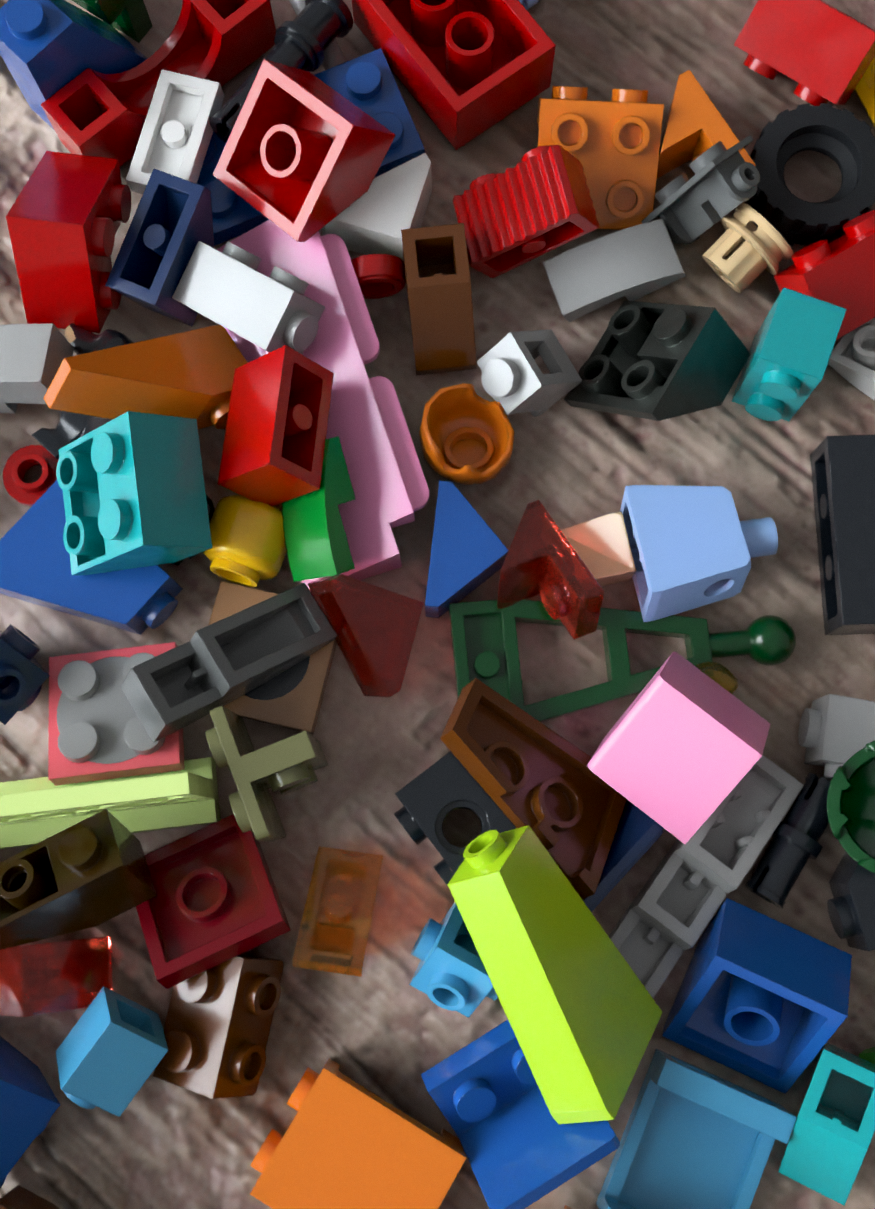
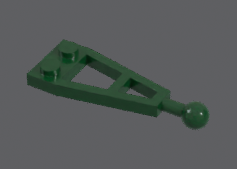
(488, 650)

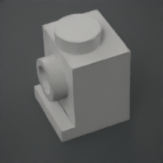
(515, 378)

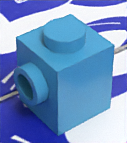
(110, 1053)

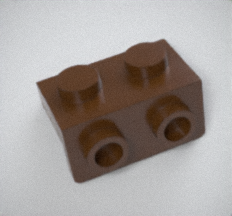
(221, 1027)

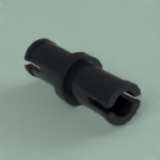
(793, 843)

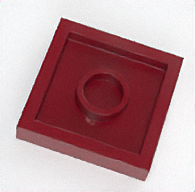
(209, 901)

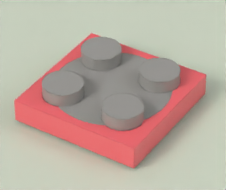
(94, 725)

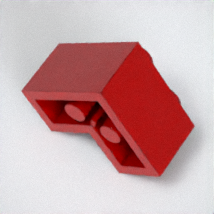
(65, 239)

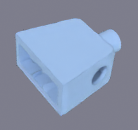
(690, 546)

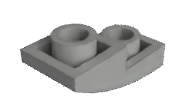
(614, 266)

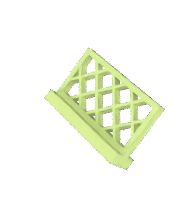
(142, 803)

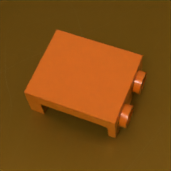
(353, 1152)

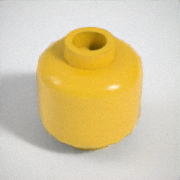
(246, 540)

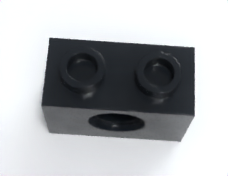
(436, 794)

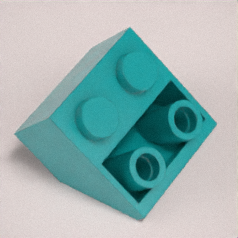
(134, 494)

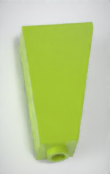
(555, 974)

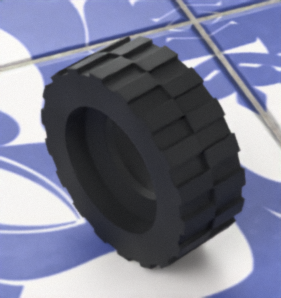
(827, 132)

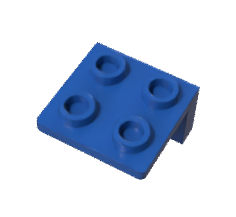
(506, 1124)

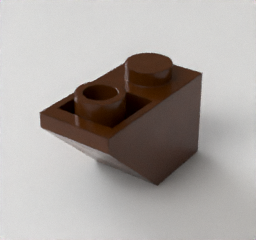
(439, 298)

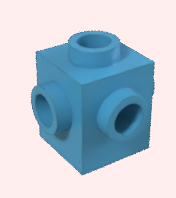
(450, 965)

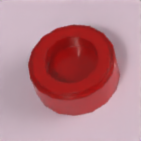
(379, 275)

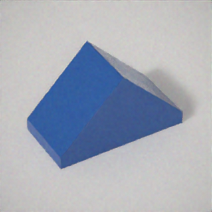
(462, 551)

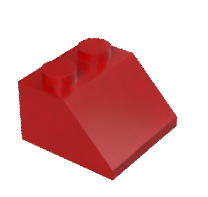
(300, 150)

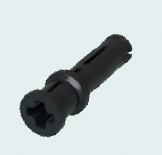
(297, 45)

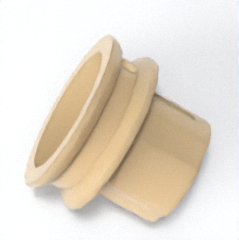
(746, 249)

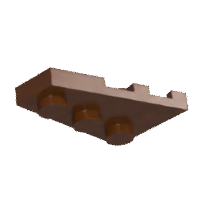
(536, 781)

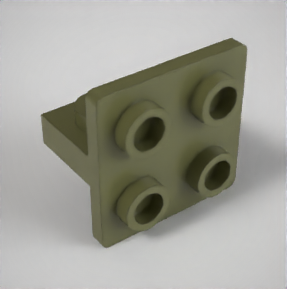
(279, 766)

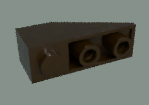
(72, 881)

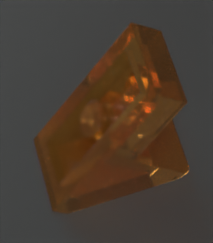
(339, 912)

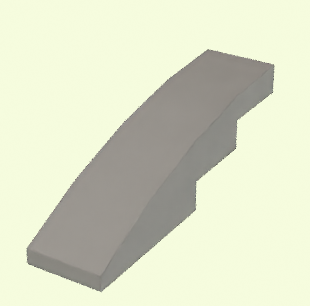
(699, 874)

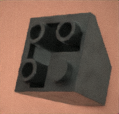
(660, 362)

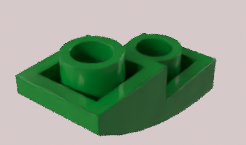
(314, 525)

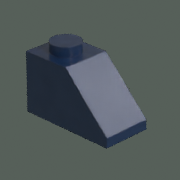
(161, 242)

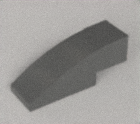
(226, 661)

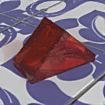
(371, 628)
(54, 975)

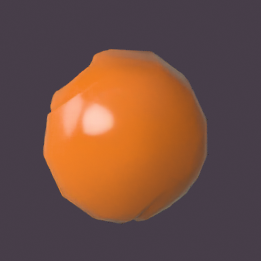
(465, 435)

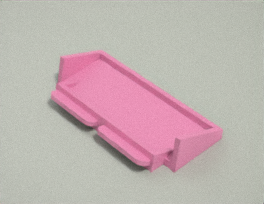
(362, 409)

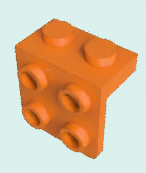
(614, 144)

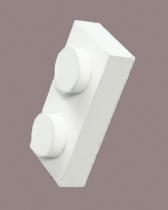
(175, 129)

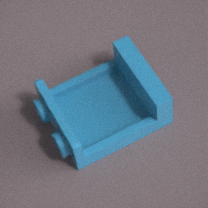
(692, 1142)

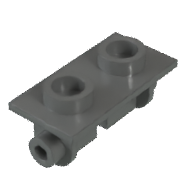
(720, 178)

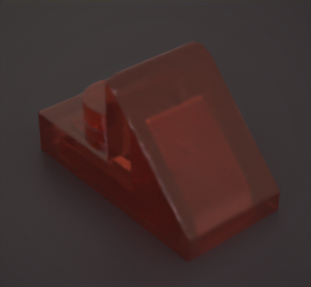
(548, 565)

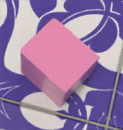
(680, 747)

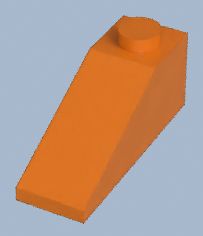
(166, 376)

